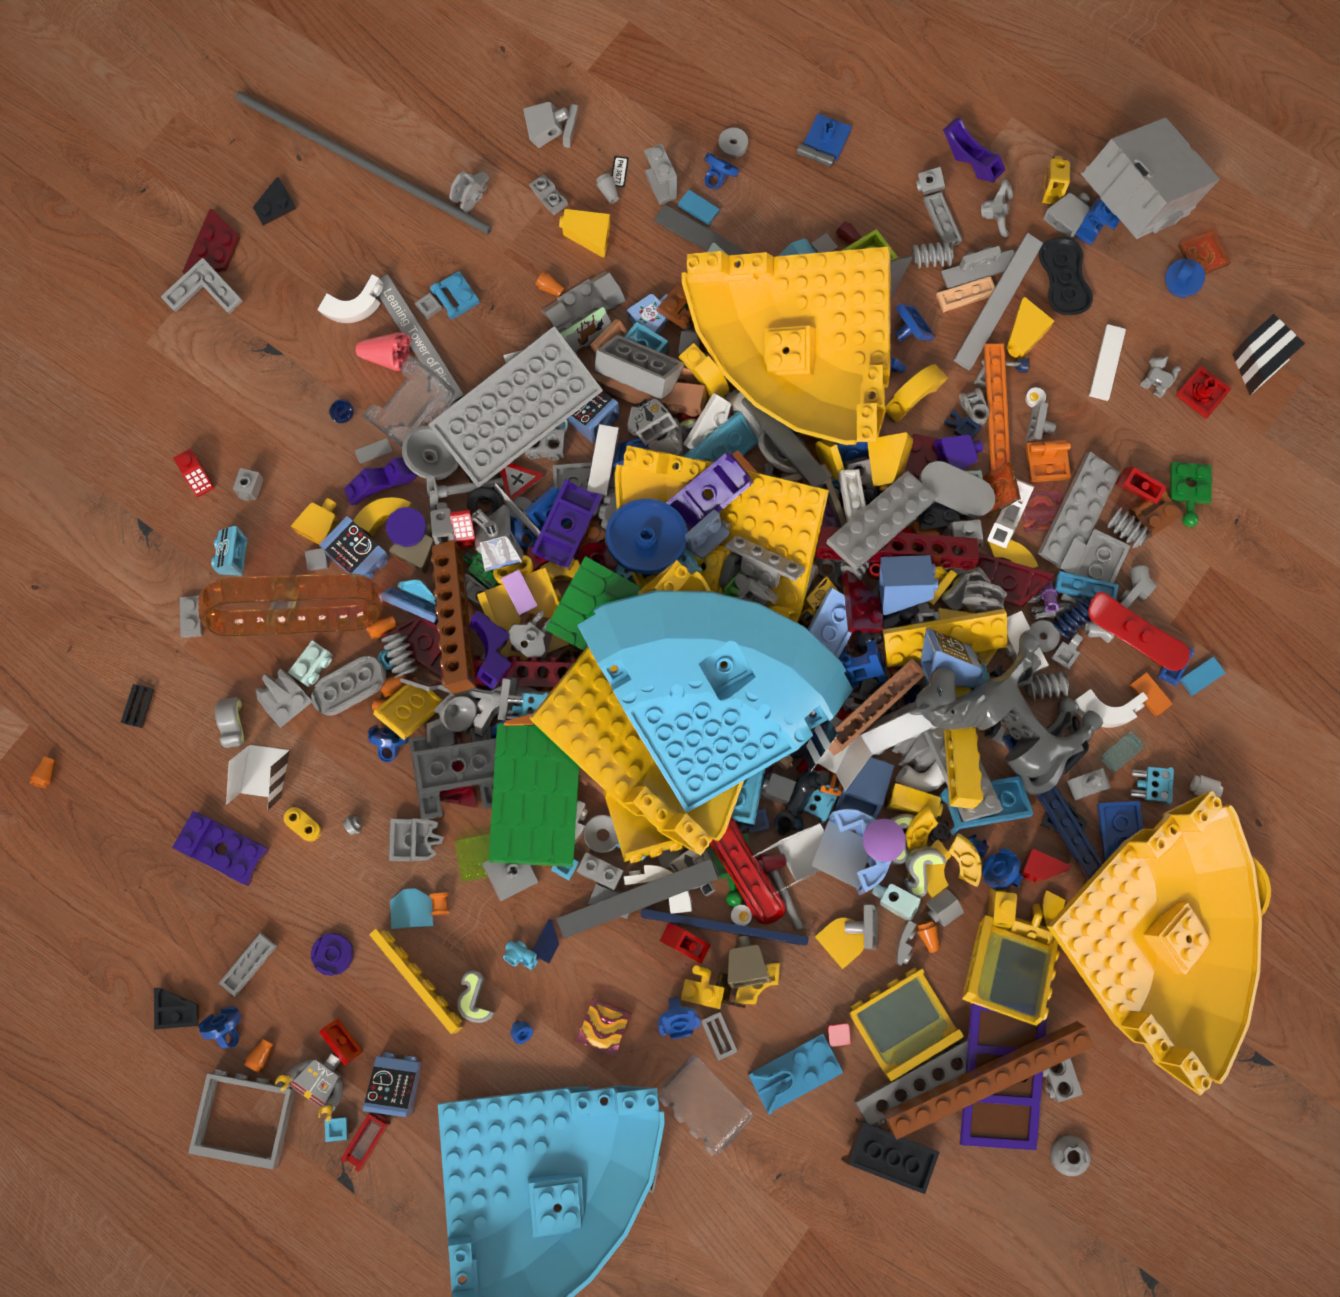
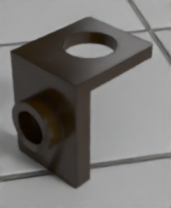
(723, 982)

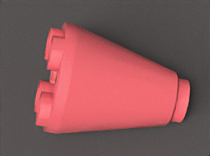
(386, 350)

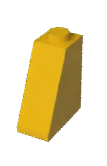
(587, 229)
(1028, 328)
(912, 801)

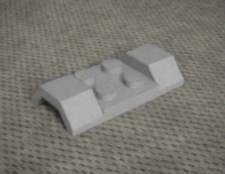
(599, 290)

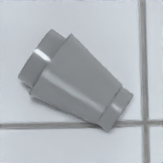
(608, 188)

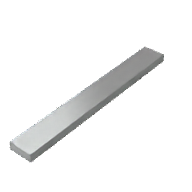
(997, 301)

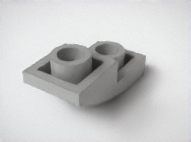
(548, 195)
(903, 950)

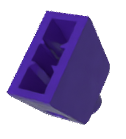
(958, 450)

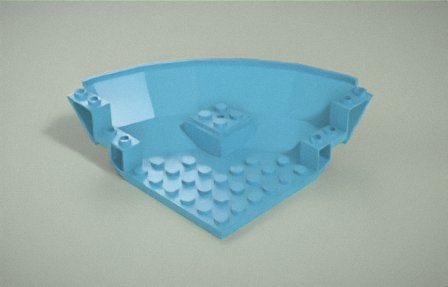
(704, 720)
(536, 1149)

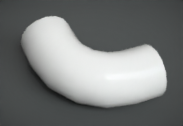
(924, 782)

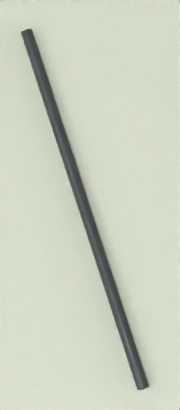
(364, 163)

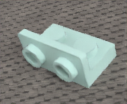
(310, 664)

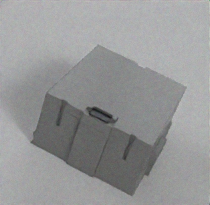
(1150, 177)

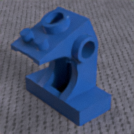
(1097, 214)
(865, 666)

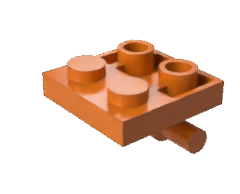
(1048, 460)

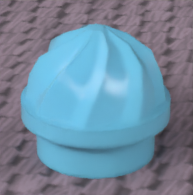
(382, 657)

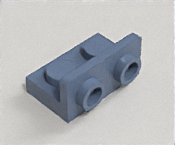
(706, 535)

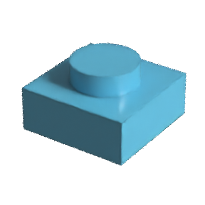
(566, 872)
(336, 1129)

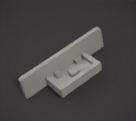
(977, 266)
(763, 563)

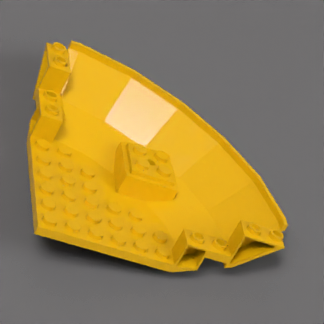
(821, 307)
(770, 513)
(598, 736)
(1131, 945)

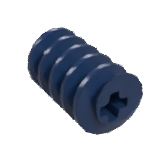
(1073, 618)

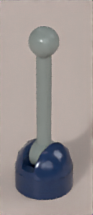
(1020, 364)

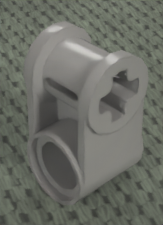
(973, 404)
(472, 589)

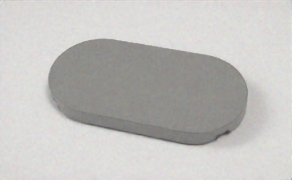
(958, 489)
(348, 685)

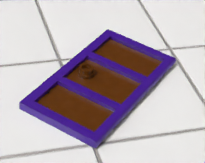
(1013, 1113)

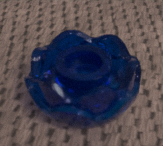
(337, 407)

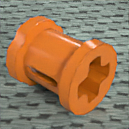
(439, 903)

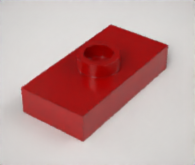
(341, 1042)

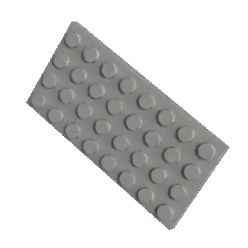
(515, 407)

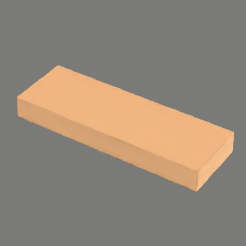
(965, 294)

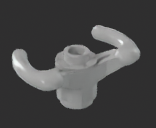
(998, 207)

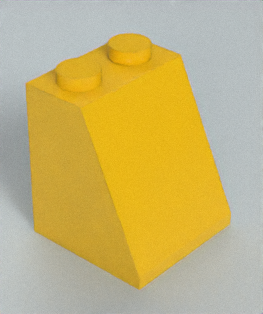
(889, 458)

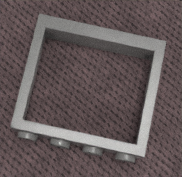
(197, 1146)

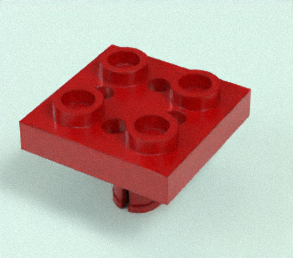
(1207, 386)

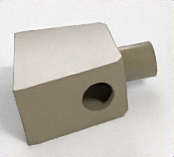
(417, 555)
(747, 965)

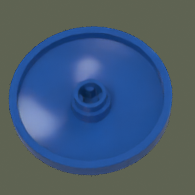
(646, 536)

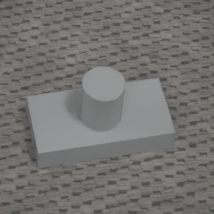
(1038, 424)

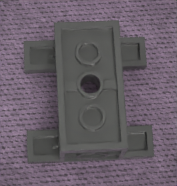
(435, 773)

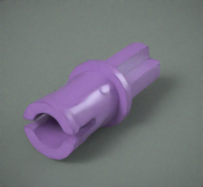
(1049, 596)

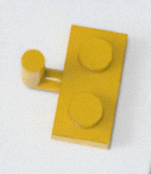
(1033, 929)
(702, 992)

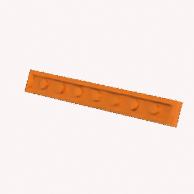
(997, 403)

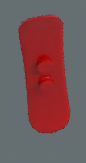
(1138, 633)
(748, 875)

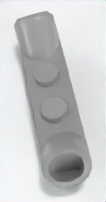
(1141, 588)

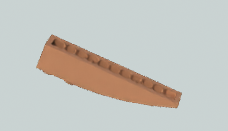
(682, 399)
(875, 705)

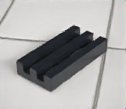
(128, 709)

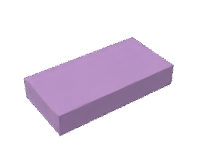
(519, 592)

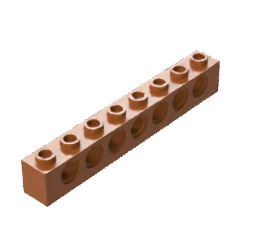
(453, 617)

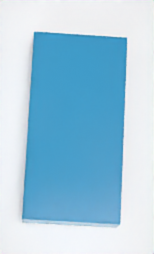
(698, 207)
(1202, 676)

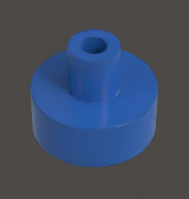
(521, 1032)

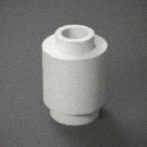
(1203, 784)

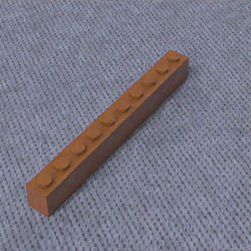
(988, 1079)

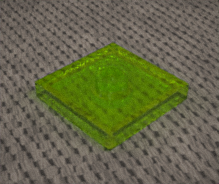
(471, 855)

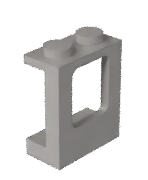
(661, 175)

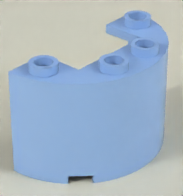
(855, 820)

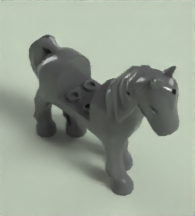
(1039, 750)

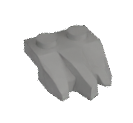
(282, 697)
(915, 751)
(412, 840)

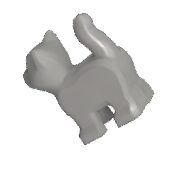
(1159, 377)

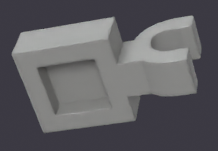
(1066, 653)

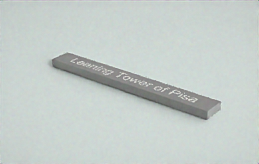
(419, 341)

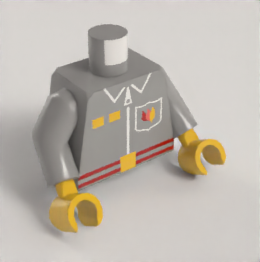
(317, 1082)

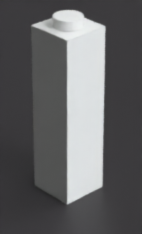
(603, 460)

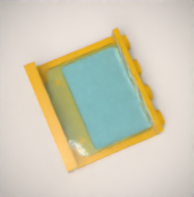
(1010, 973)
(904, 1024)

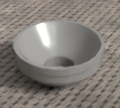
(464, 715)
(590, 834)
(1059, 1153)

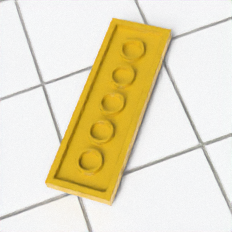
(980, 631)
(423, 987)

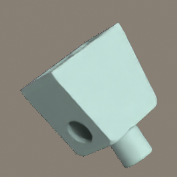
(904, 907)

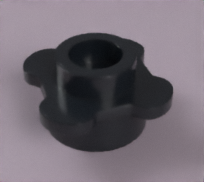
(943, 826)

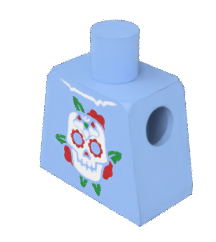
(646, 313)

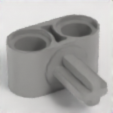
(1089, 784)

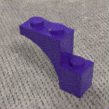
(966, 149)
(377, 479)
(494, 640)

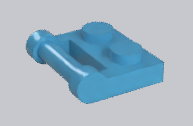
(459, 290)

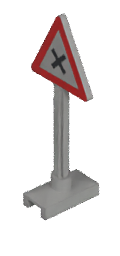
(513, 479)
(509, 687)

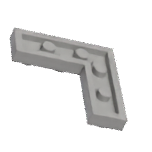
(194, 280)

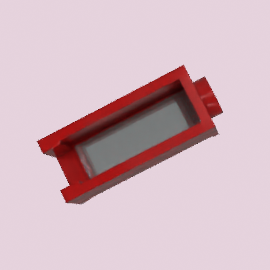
(365, 1140)

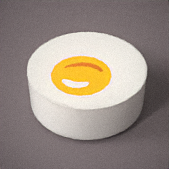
(1035, 396)
(741, 915)

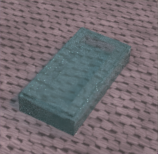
(1122, 751)

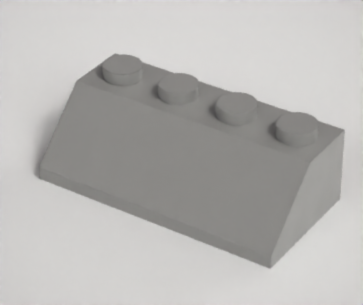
(638, 366)

